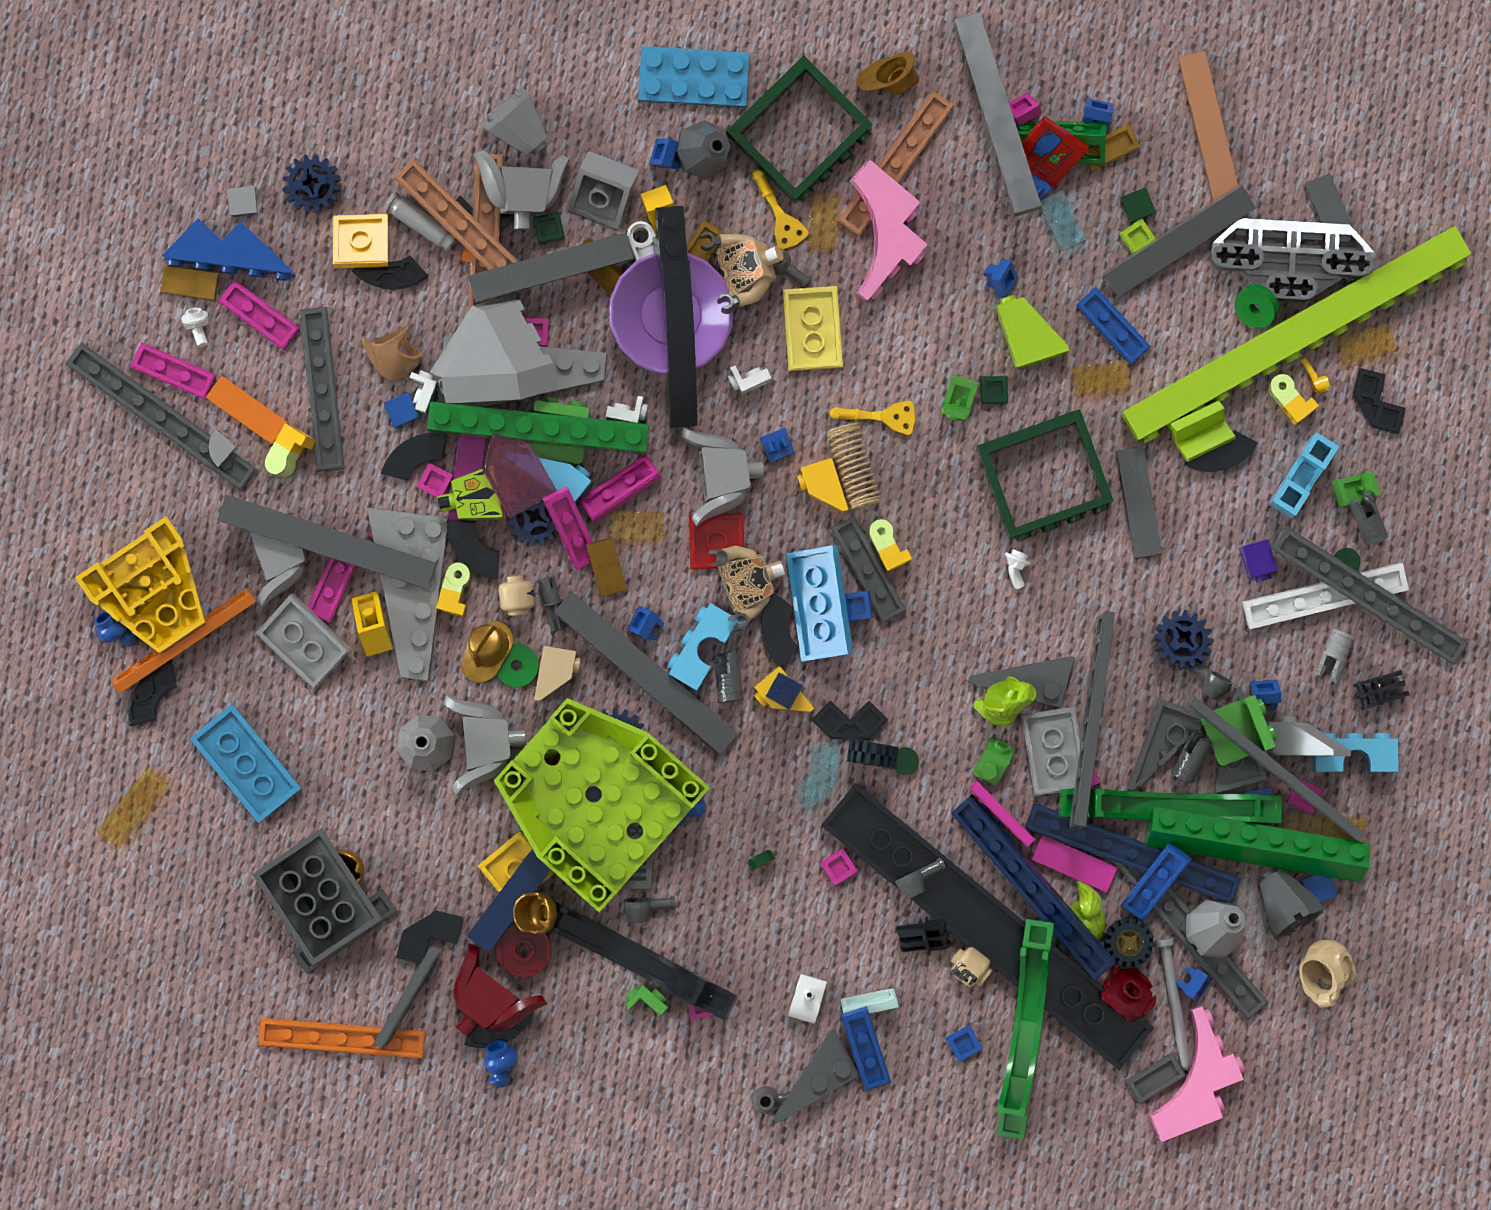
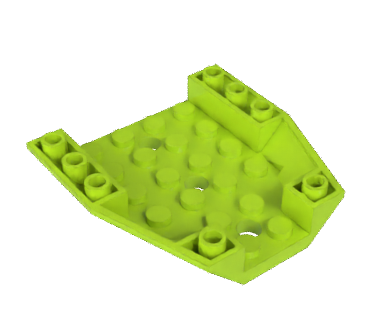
(587, 839)

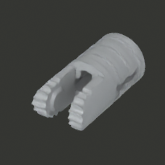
(1337, 649)

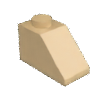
(555, 670)

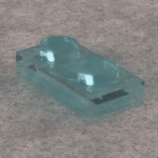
(1062, 221)

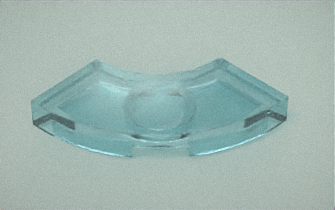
(821, 775)

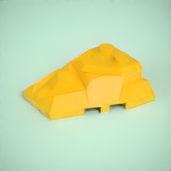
(148, 587)

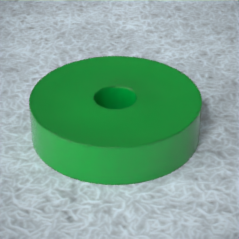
(1263, 299)
(529, 668)

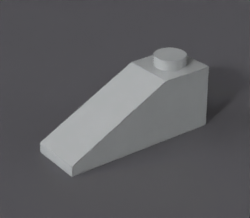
(1303, 740)

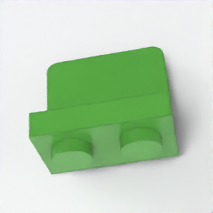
(560, 453)
(1248, 719)

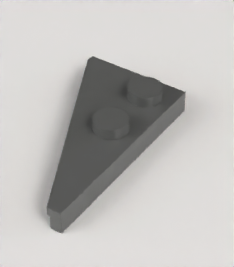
(1047, 677)
(1166, 734)
(1241, 771)
(826, 1071)

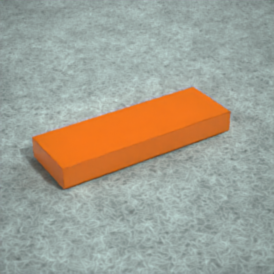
(246, 409)

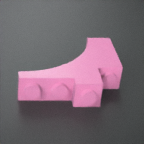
(893, 241)
(1210, 1071)

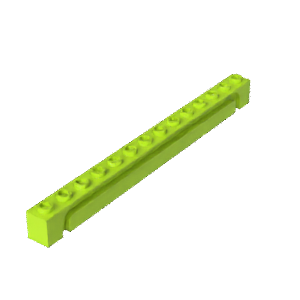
(1297, 333)

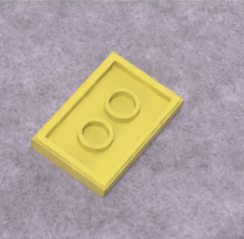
(812, 328)

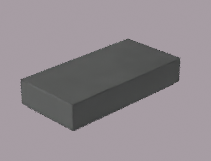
(1155, 1078)

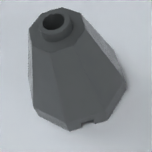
(704, 149)
(1287, 903)

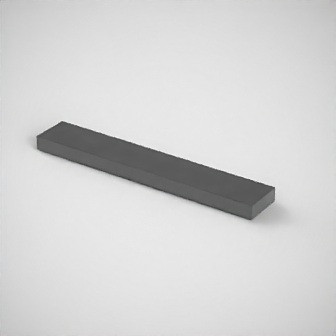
(1179, 240)
(551, 267)
(322, 389)

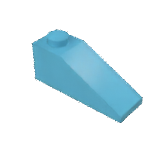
(566, 475)

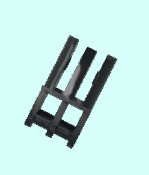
(1378, 690)
(924, 936)

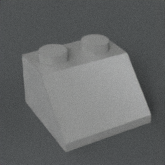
(603, 190)

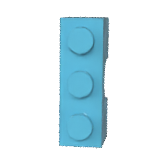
(1303, 475)
(687, 666)
(1379, 752)

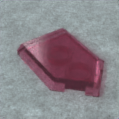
(516, 474)

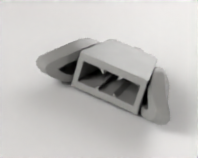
(521, 189)
(723, 473)
(281, 566)
(485, 741)

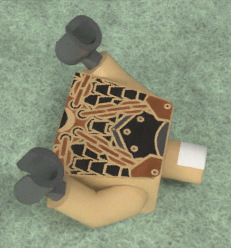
(744, 266)
(746, 581)

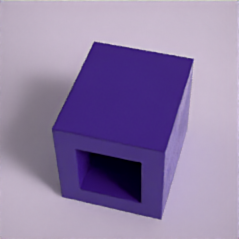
(1258, 560)

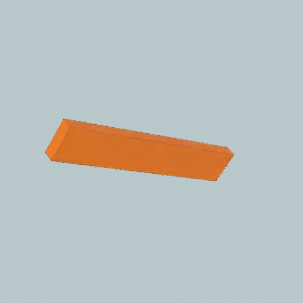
(155, 659)
(338, 1038)

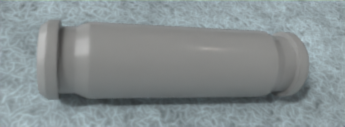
(420, 221)

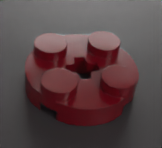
(513, 961)
(1130, 1006)

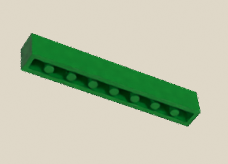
(538, 428)
(1258, 844)

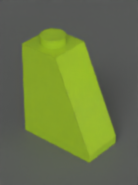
(1027, 333)

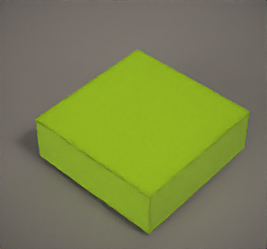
(1137, 236)

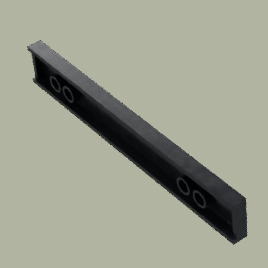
(982, 922)

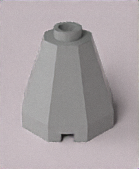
(517, 123)
(438, 746)
(1215, 928)

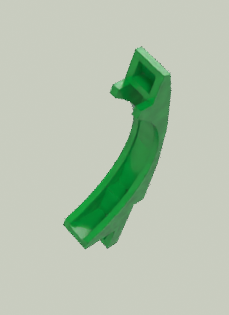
(1139, 805)
(1027, 1029)

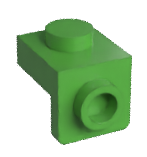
(959, 398)
(1354, 487)
(993, 761)
(654, 998)

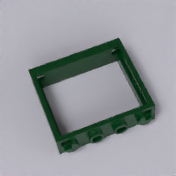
(823, 171)
(1049, 522)

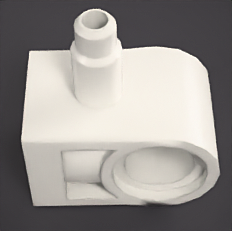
(644, 249)
(807, 998)

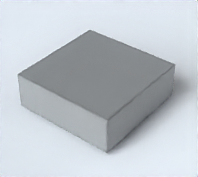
(242, 201)

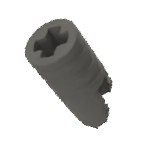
(1369, 522)
(728, 677)
(1192, 757)

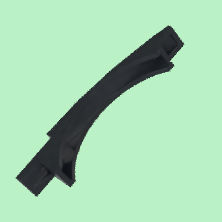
(678, 305)
(644, 962)

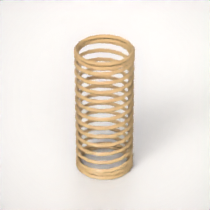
(853, 505)

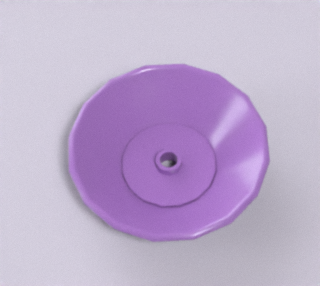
(639, 313)

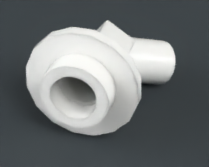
(194, 320)
(1016, 562)

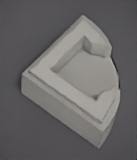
(220, 448)

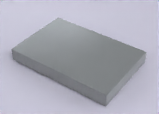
(303, 641)
(1052, 749)

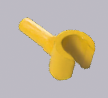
(1319, 384)

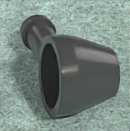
(786, 268)
(1214, 683)
(914, 883)
(639, 911)
(776, 1099)

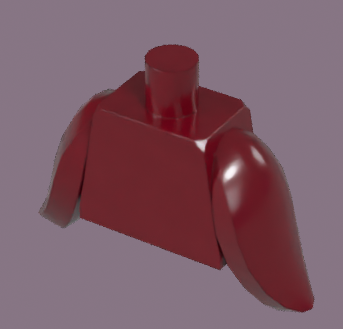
(487, 1001)

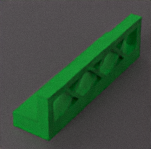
(1088, 132)

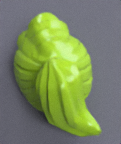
(1005, 701)
(1089, 909)

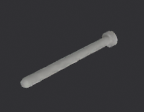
(1174, 1000)

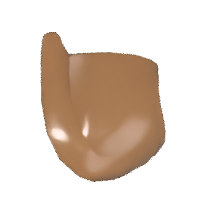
(388, 357)

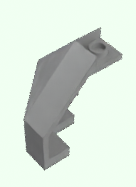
(494, 356)

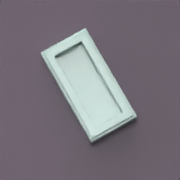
(874, 1001)

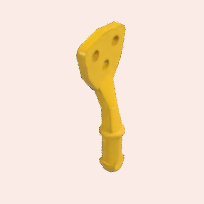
(781, 217)
(885, 416)

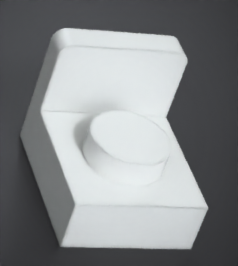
(753, 380)
(427, 393)
(623, 414)

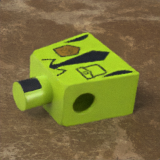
(472, 498)

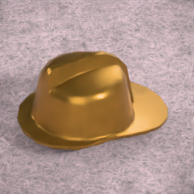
(892, 74)
(486, 651)

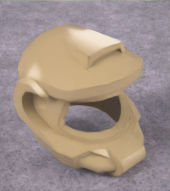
(1331, 964)

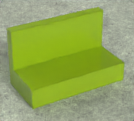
(1201, 431)

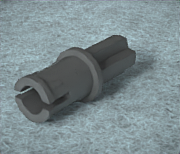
(551, 602)

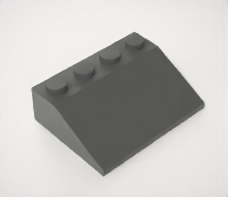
(317, 898)

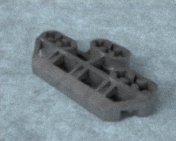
(1295, 260)

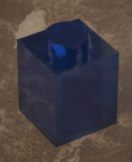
(784, 691)

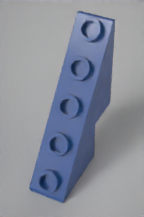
(235, 252)

